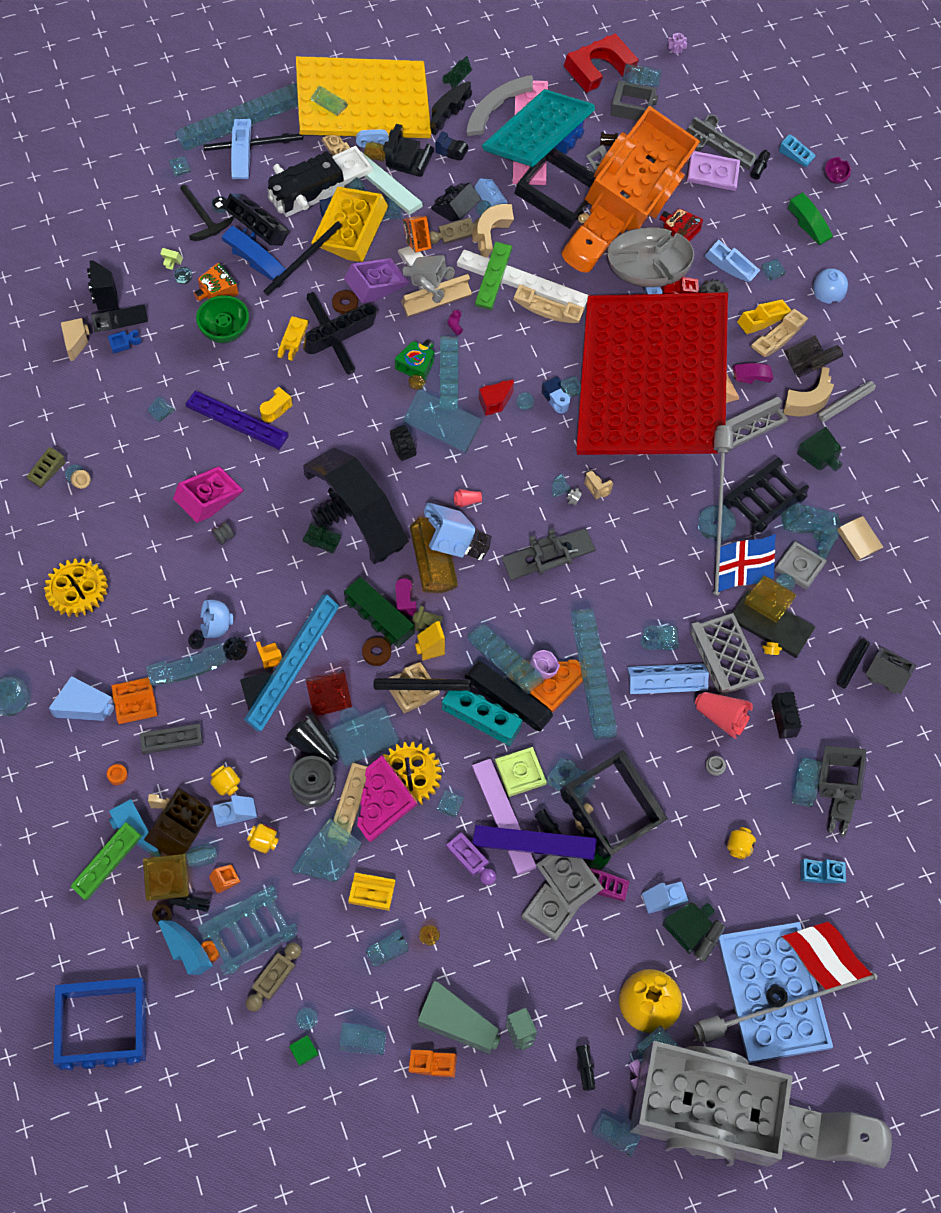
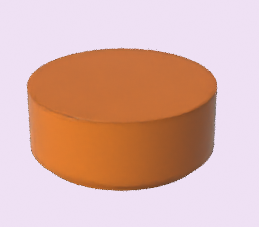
(117, 774)
(210, 950)

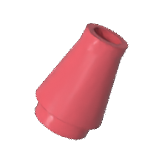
(466, 497)

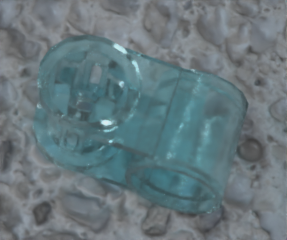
(661, 637)

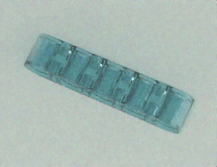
(449, 369)
(505, 658)

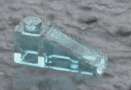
(807, 519)

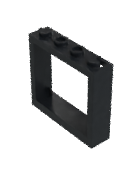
(547, 204)
(636, 786)

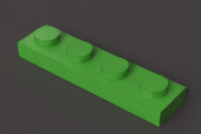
(493, 275)
(106, 861)

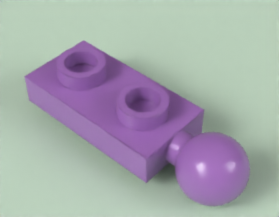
(471, 858)

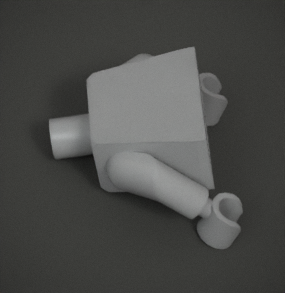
(429, 273)

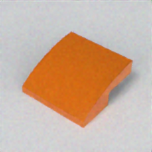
(134, 700)

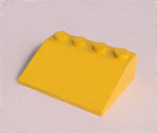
(360, 217)

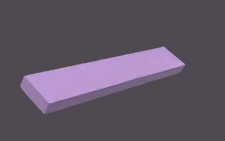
(501, 810)

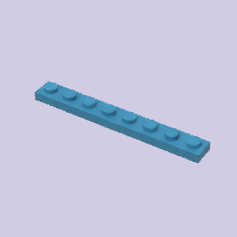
(291, 663)

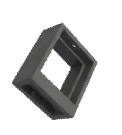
(632, 90)
(835, 756)

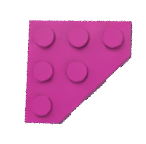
(383, 799)

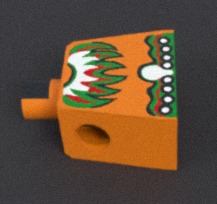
(416, 231)
(216, 283)

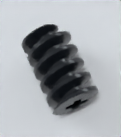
(330, 512)

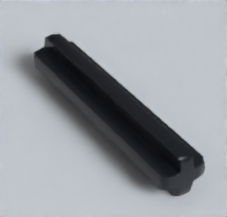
(853, 663)

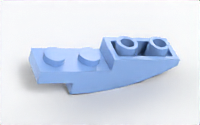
(241, 148)

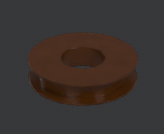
(344, 295)
(376, 643)

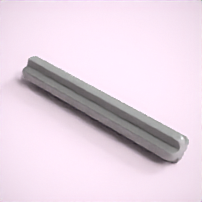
(846, 401)

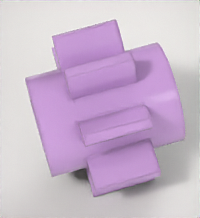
(677, 43)

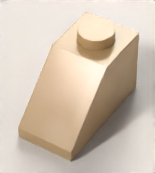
(75, 336)

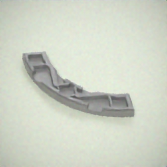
(493, 100)

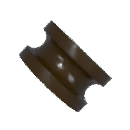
(159, 908)

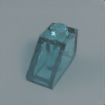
(362, 1039)

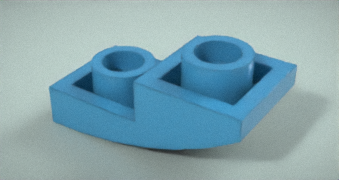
(823, 872)

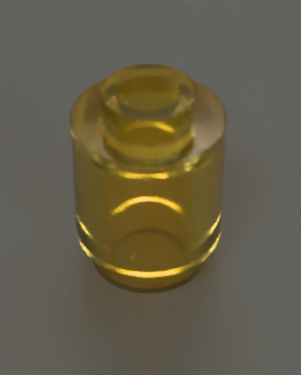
(375, 151)

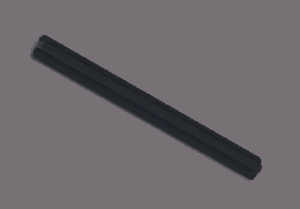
(323, 318)

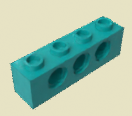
(469, 714)

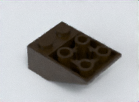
(178, 824)

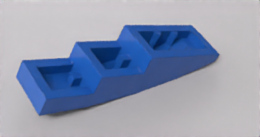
(253, 253)

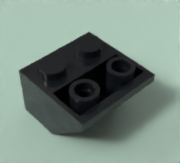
(456, 202)
(102, 287)

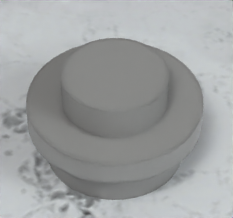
(574, 496)
(715, 765)

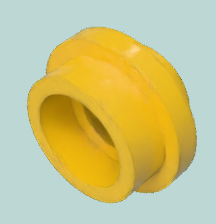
(772, 648)

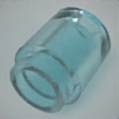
(201, 855)

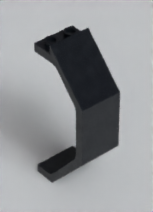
(362, 499)

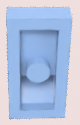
(236, 811)
(664, 897)

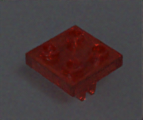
(328, 692)

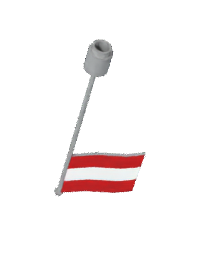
(826, 960)

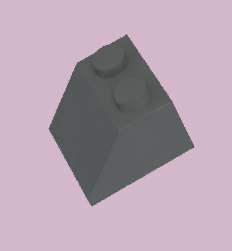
(890, 670)

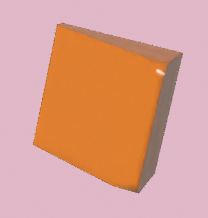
(224, 878)

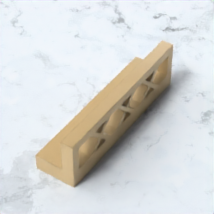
(422, 300)

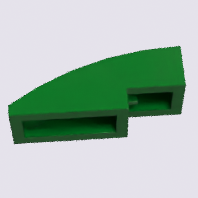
(810, 218)

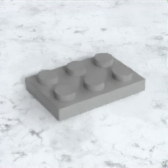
(570, 880)

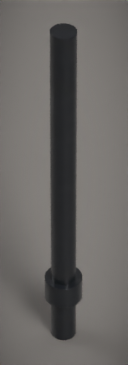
(285, 138)
(278, 280)

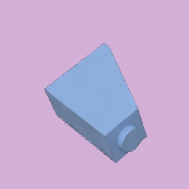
(81, 702)

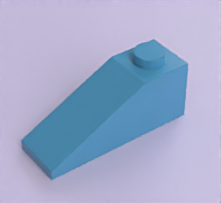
(128, 813)

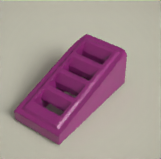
(616, 880)

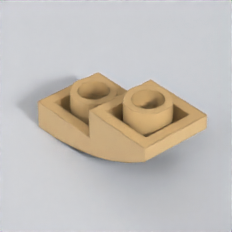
(334, 144)

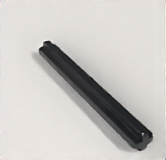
(421, 684)

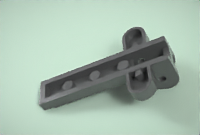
(719, 141)

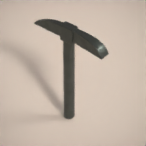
(213, 229)

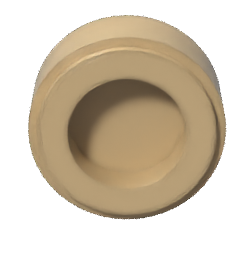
(80, 479)

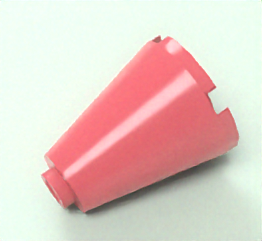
(725, 712)

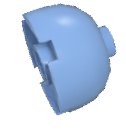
(830, 285)
(215, 619)

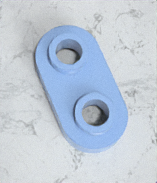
(378, 136)

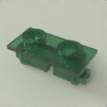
(458, 72)

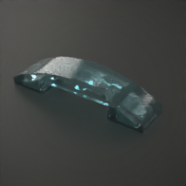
(188, 667)

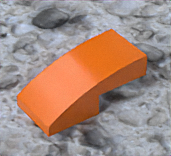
(432, 1064)

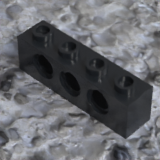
(256, 219)

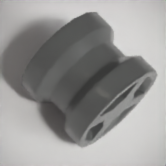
(222, 533)

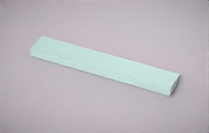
(392, 188)

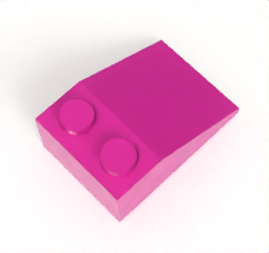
(206, 493)

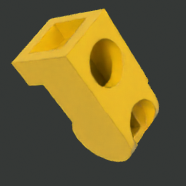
(275, 406)

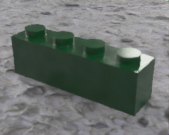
(378, 612)

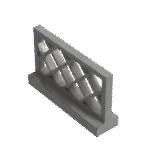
(710, 659)

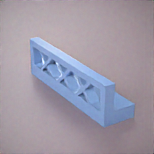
(668, 678)

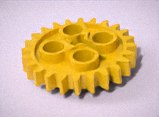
(59, 597)
(427, 771)

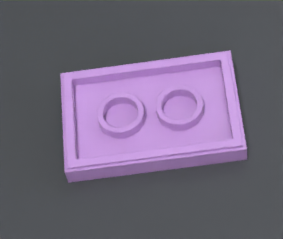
(713, 171)

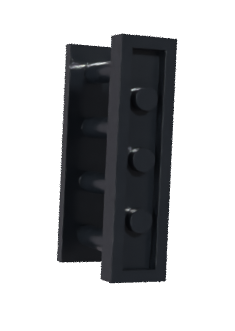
(761, 480)

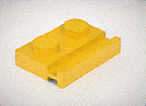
(372, 891)

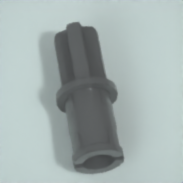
(710, 940)

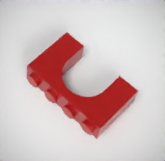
(610, 49)

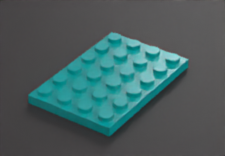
(538, 127)

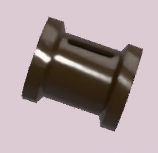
(608, 139)

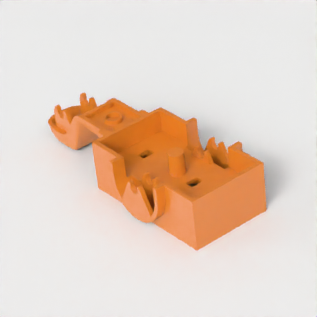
(629, 171)

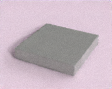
(801, 565)
(548, 913)

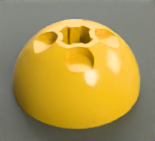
(645, 1011)

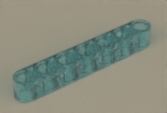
(593, 674)

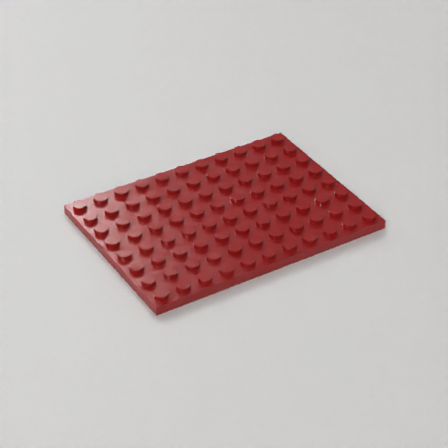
(653, 374)

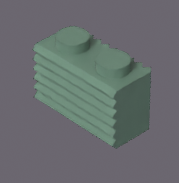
(521, 1029)

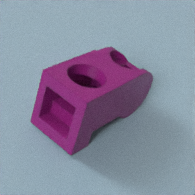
(403, 594)

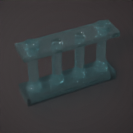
(230, 919)

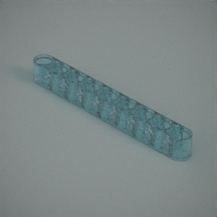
(223, 122)

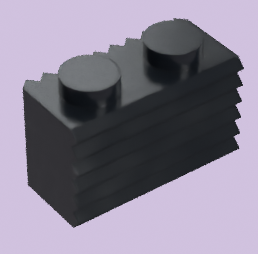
(786, 715)

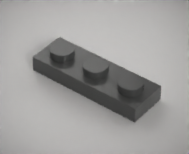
(171, 739)

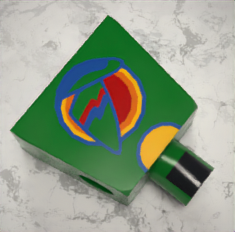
(416, 359)

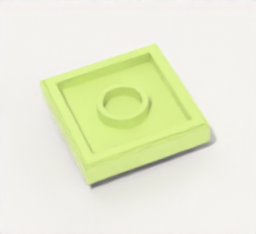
(520, 771)

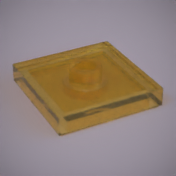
(770, 599)

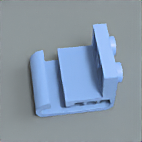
(452, 530)

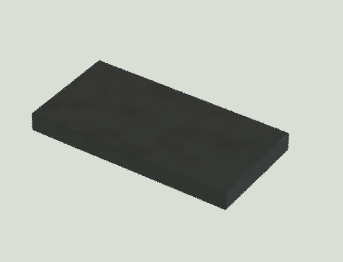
(789, 631)

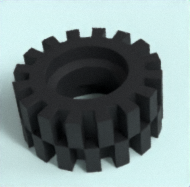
(402, 442)

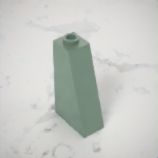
(456, 1020)

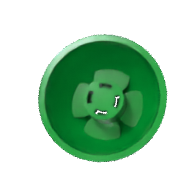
(222, 319)

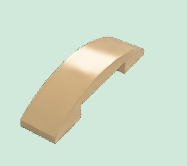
(547, 308)
(781, 334)

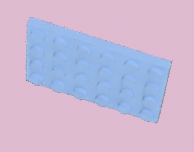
(752, 965)

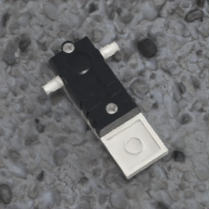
(315, 180)

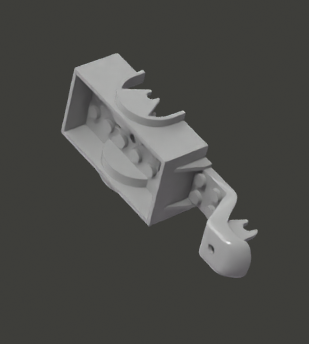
(721, 1108)

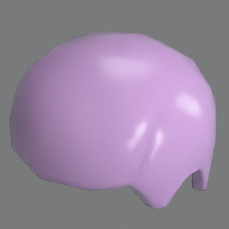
(545, 663)

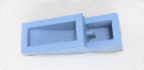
(731, 261)

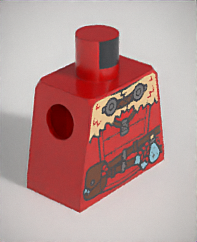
(682, 223)

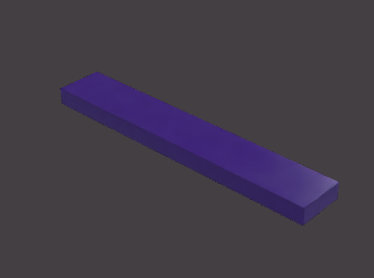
(237, 420)
(534, 842)

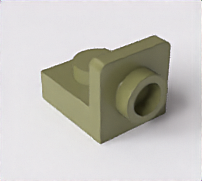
(424, 619)

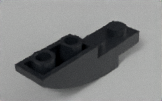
(449, 104)

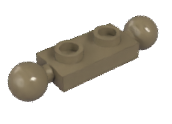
(453, 231)
(273, 977)

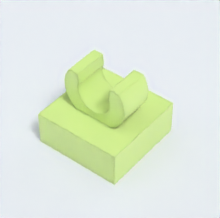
(171, 257)

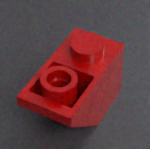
(496, 396)

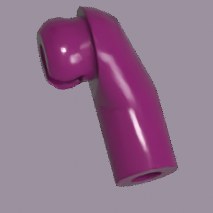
(453, 322)

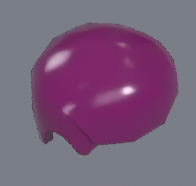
(837, 170)

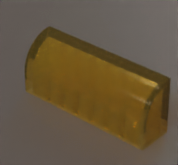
(434, 567)

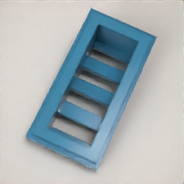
(791, 143)

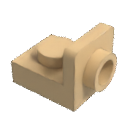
(596, 487)

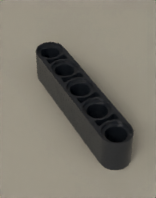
(339, 329)
(509, 696)

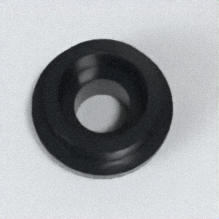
(779, 991)

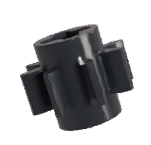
(235, 648)

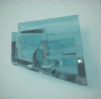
(328, 853)

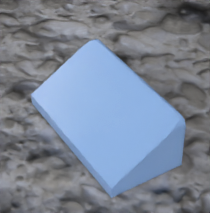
(490, 192)

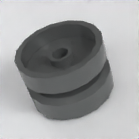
(312, 781)

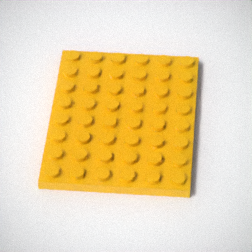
(376, 94)

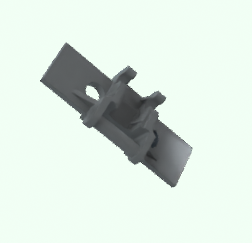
(551, 547)

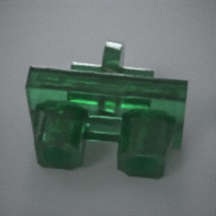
(322, 538)

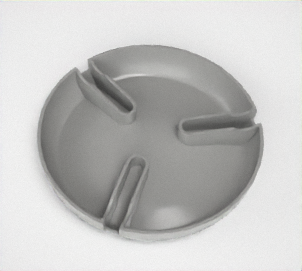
(650, 257)

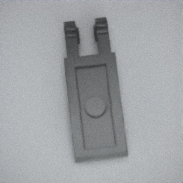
(842, 812)

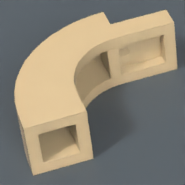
(494, 217)
(809, 402)

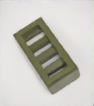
(42, 464)

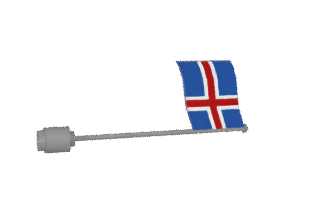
(741, 561)

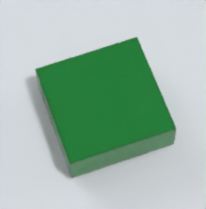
(303, 1050)

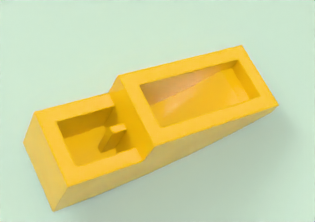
(763, 316)

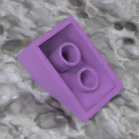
(375, 279)

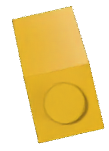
(431, 642)

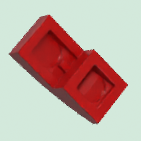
(684, 285)

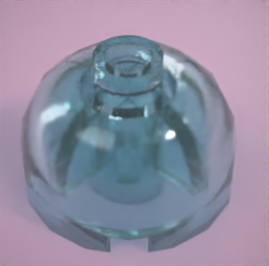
(13, 695)

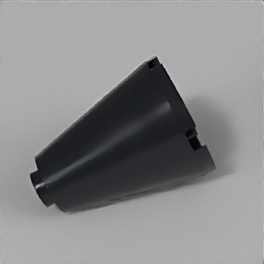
(313, 739)

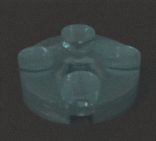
(707, 519)

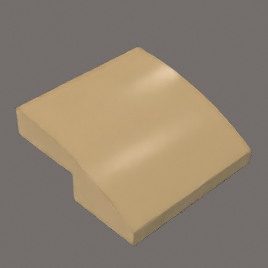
(860, 538)
(412, 699)

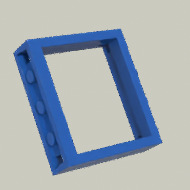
(98, 988)

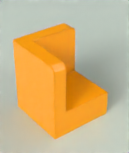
(269, 655)

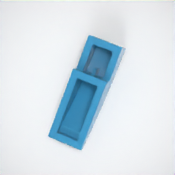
(185, 948)

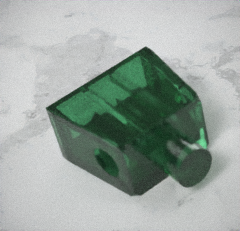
(821, 450)
(689, 925)

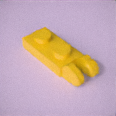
(293, 337)

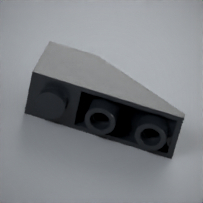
(118, 317)

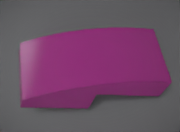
(752, 371)

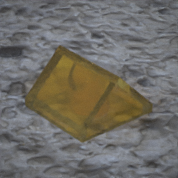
(166, 877)

